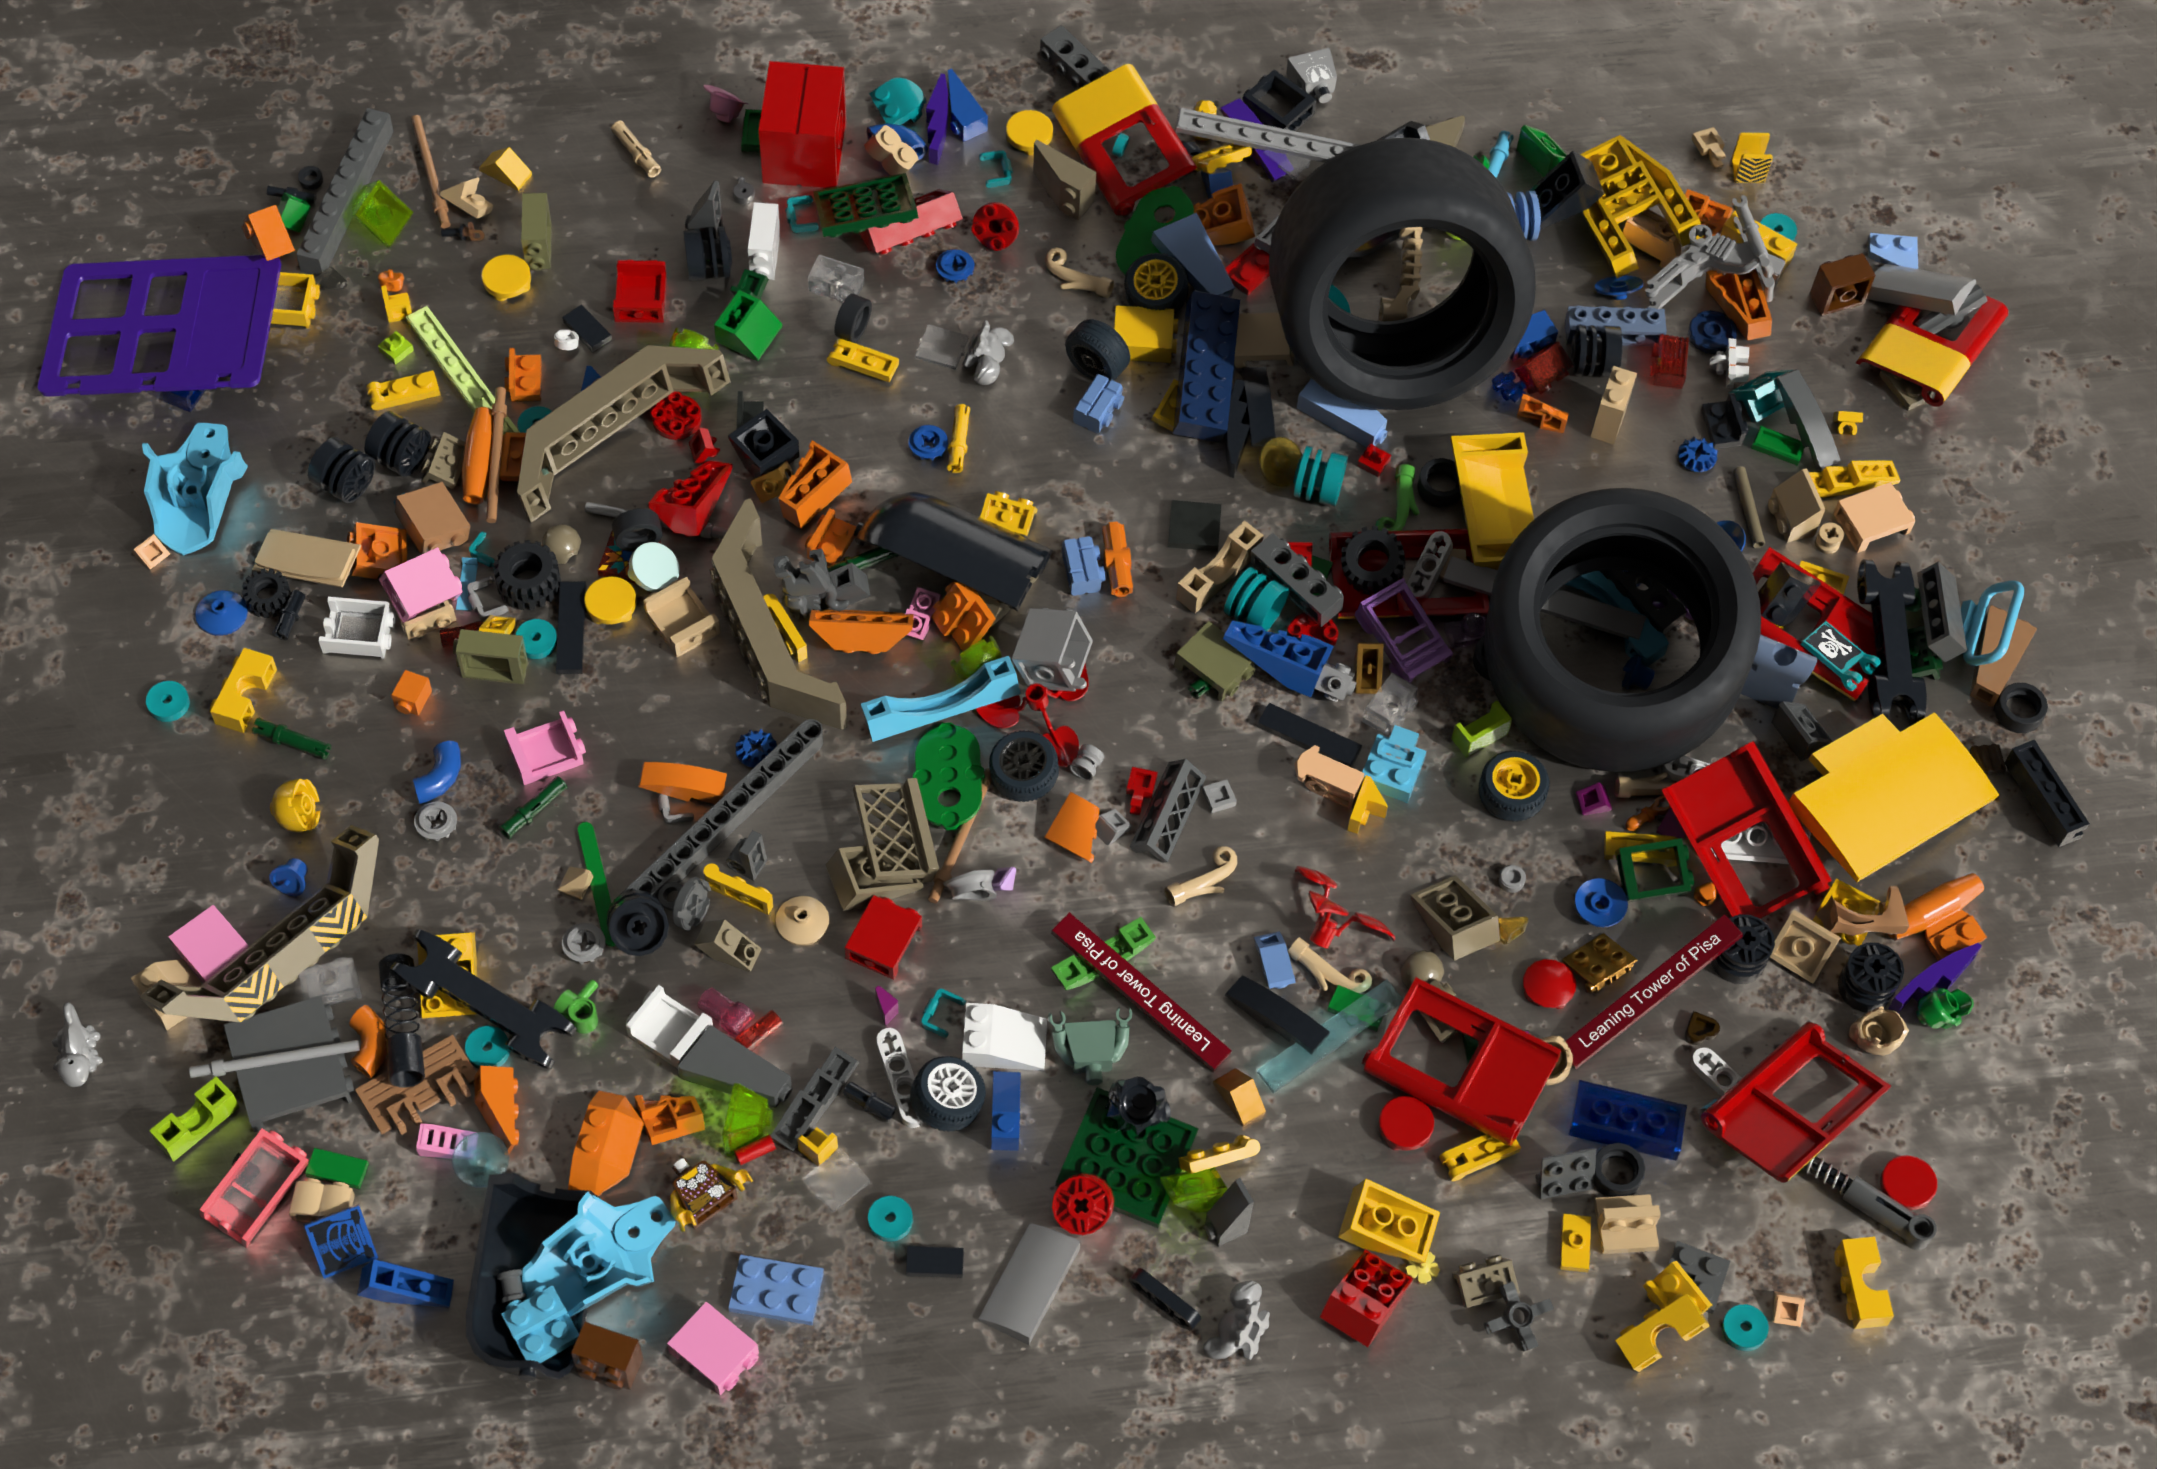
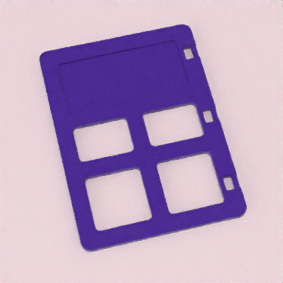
(217, 331)

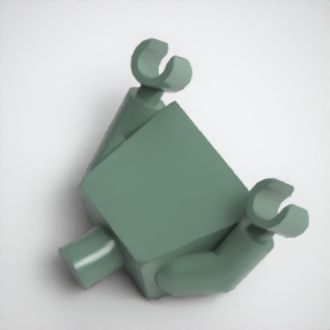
(1091, 1045)

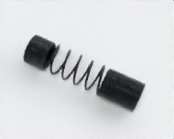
(403, 1048)

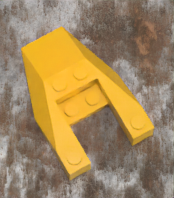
(1631, 186)

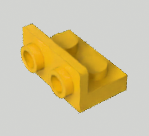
(1009, 513)
(1674, 1281)

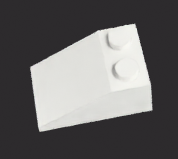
(1003, 1038)

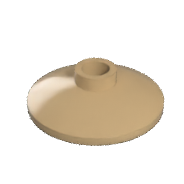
(805, 930)

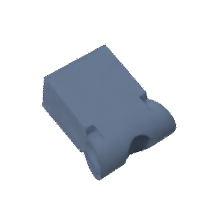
(1777, 672)

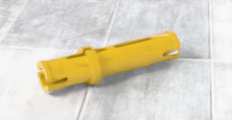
(957, 447)

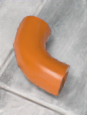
(373, 1040)

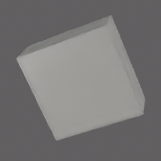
(1219, 796)

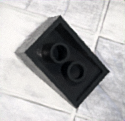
(1567, 189)

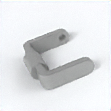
(476, 603)
(664, 808)

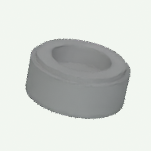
(1512, 878)

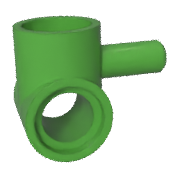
(573, 1004)

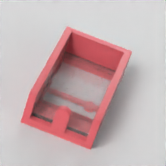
(254, 1187)

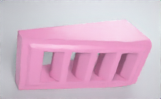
(436, 1132)

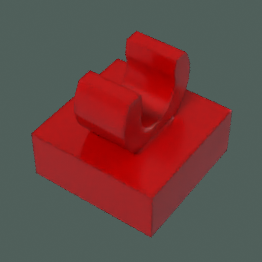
(702, 445)
(1374, 460)

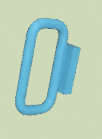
(1974, 615)

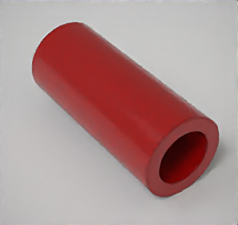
(754, 1149)

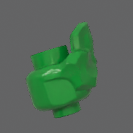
(1944, 1008)

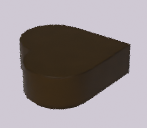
(1701, 1028)

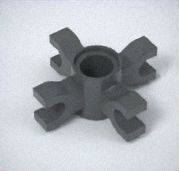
(1524, 1331)

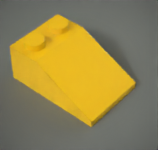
(1388, 1222)

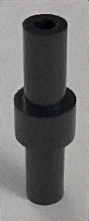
(278, 192)

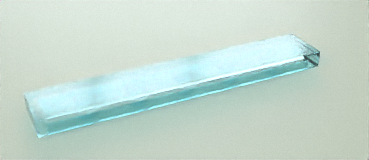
(1342, 1028)

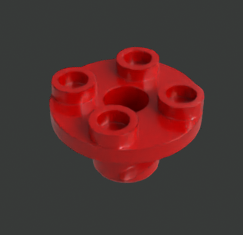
(995, 226)

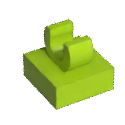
(395, 347)

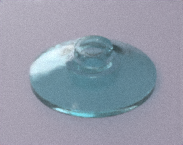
(472, 1149)

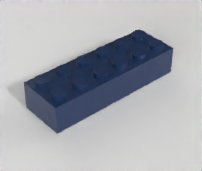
(1206, 366)

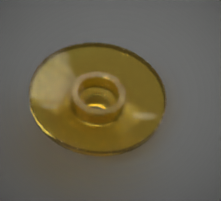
(1287, 455)

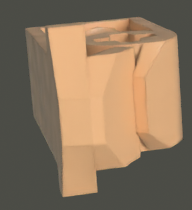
(1653, 235)
(1329, 777)

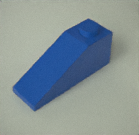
(966, 114)
(1006, 1111)
(404, 1285)

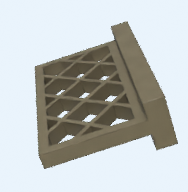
(917, 833)

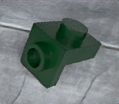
(751, 283)

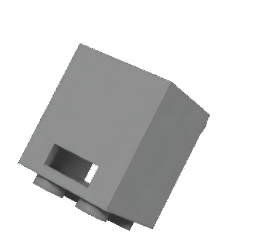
(1053, 649)

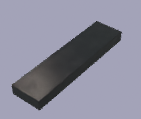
(571, 628)
(1307, 734)

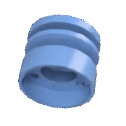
(1528, 213)

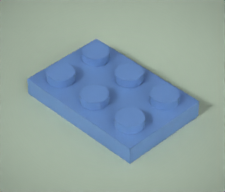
(776, 1290)

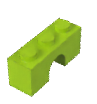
(179, 1134)

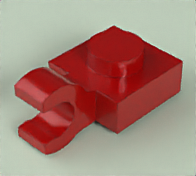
(1140, 785)

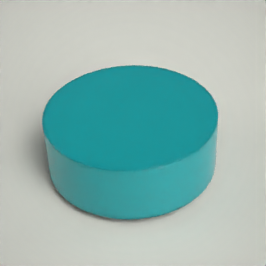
(1120, 145)

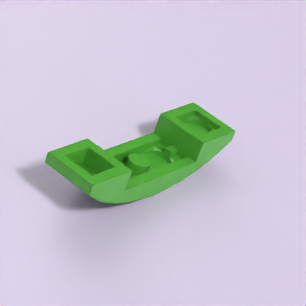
(1127, 943)

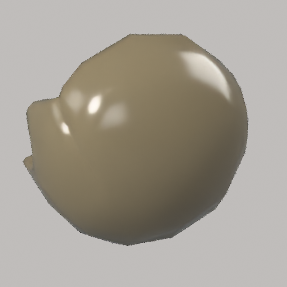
(562, 541)
(1422, 965)

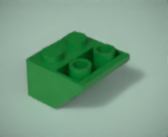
(747, 326)

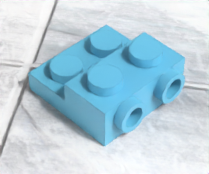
(540, 1324)

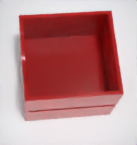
(802, 124)

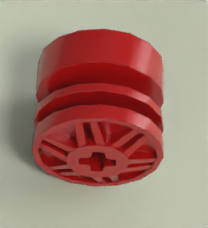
(1099, 1204)

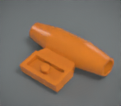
(478, 456)
(1941, 916)

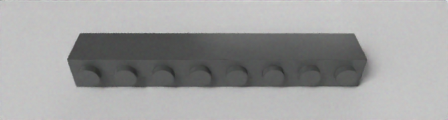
(336, 207)

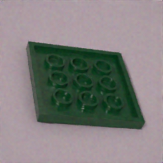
(865, 205)
(1127, 1160)

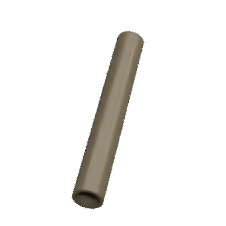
(1749, 507)

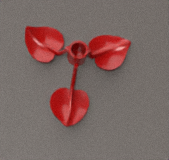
(1005, 715)
(1325, 926)

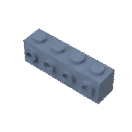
(1637, 325)

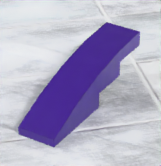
(1239, 110)
(937, 119)
(1939, 974)

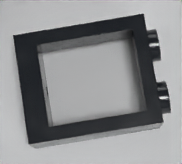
(1296, 117)

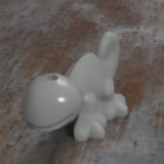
(988, 351)
(76, 1049)
(1241, 1325)

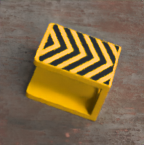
(1749, 158)

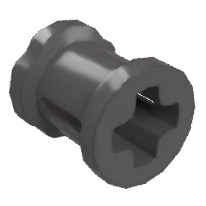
(511, 1286)

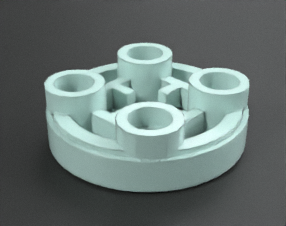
(653, 566)

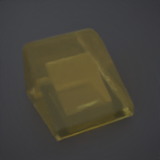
(1511, 928)

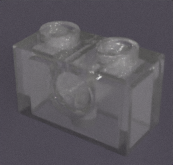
(835, 278)
(1394, 692)
(343, 989)

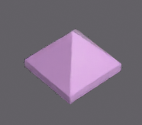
(1004, 879)

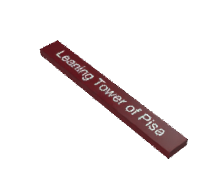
(1652, 990)
(1141, 992)

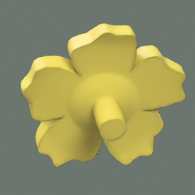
(1423, 1271)

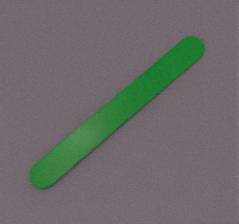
(598, 884)

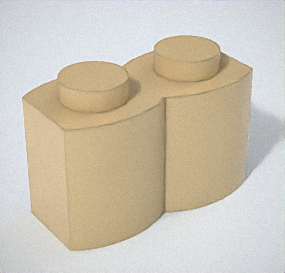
(891, 151)
(315, 1200)

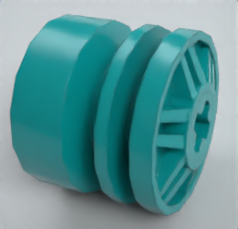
(1320, 476)
(1255, 600)

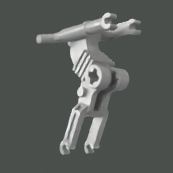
(1715, 254)

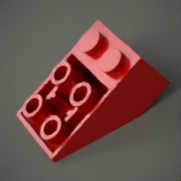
(1365, 1298)

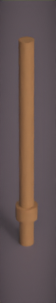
(439, 205)
(499, 412)
(945, 872)

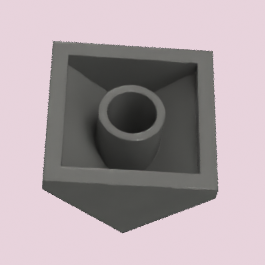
(1800, 729)

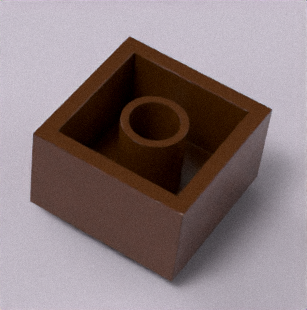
(1842, 284)
(607, 1356)

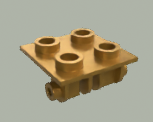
(1600, 962)

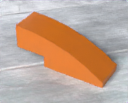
(683, 781)

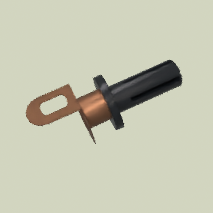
(463, 232)

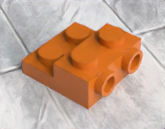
(380, 549)
(962, 615)

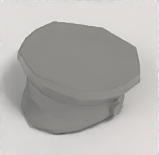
(972, 886)

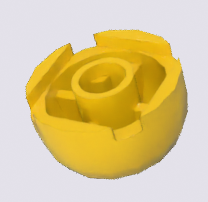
(295, 805)

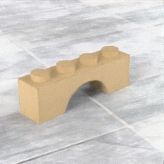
(1205, 583)

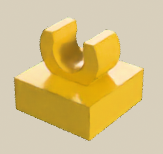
(1847, 418)

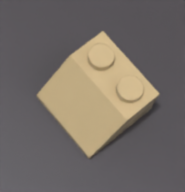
(1797, 507)
(173, 972)

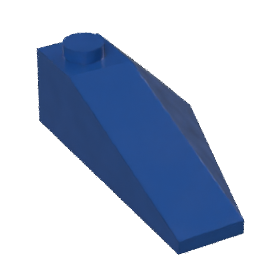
(1287, 658)

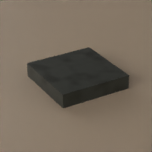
(1194, 525)

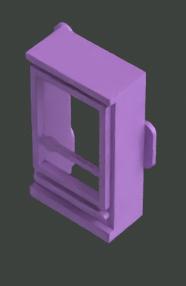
(1421, 657)

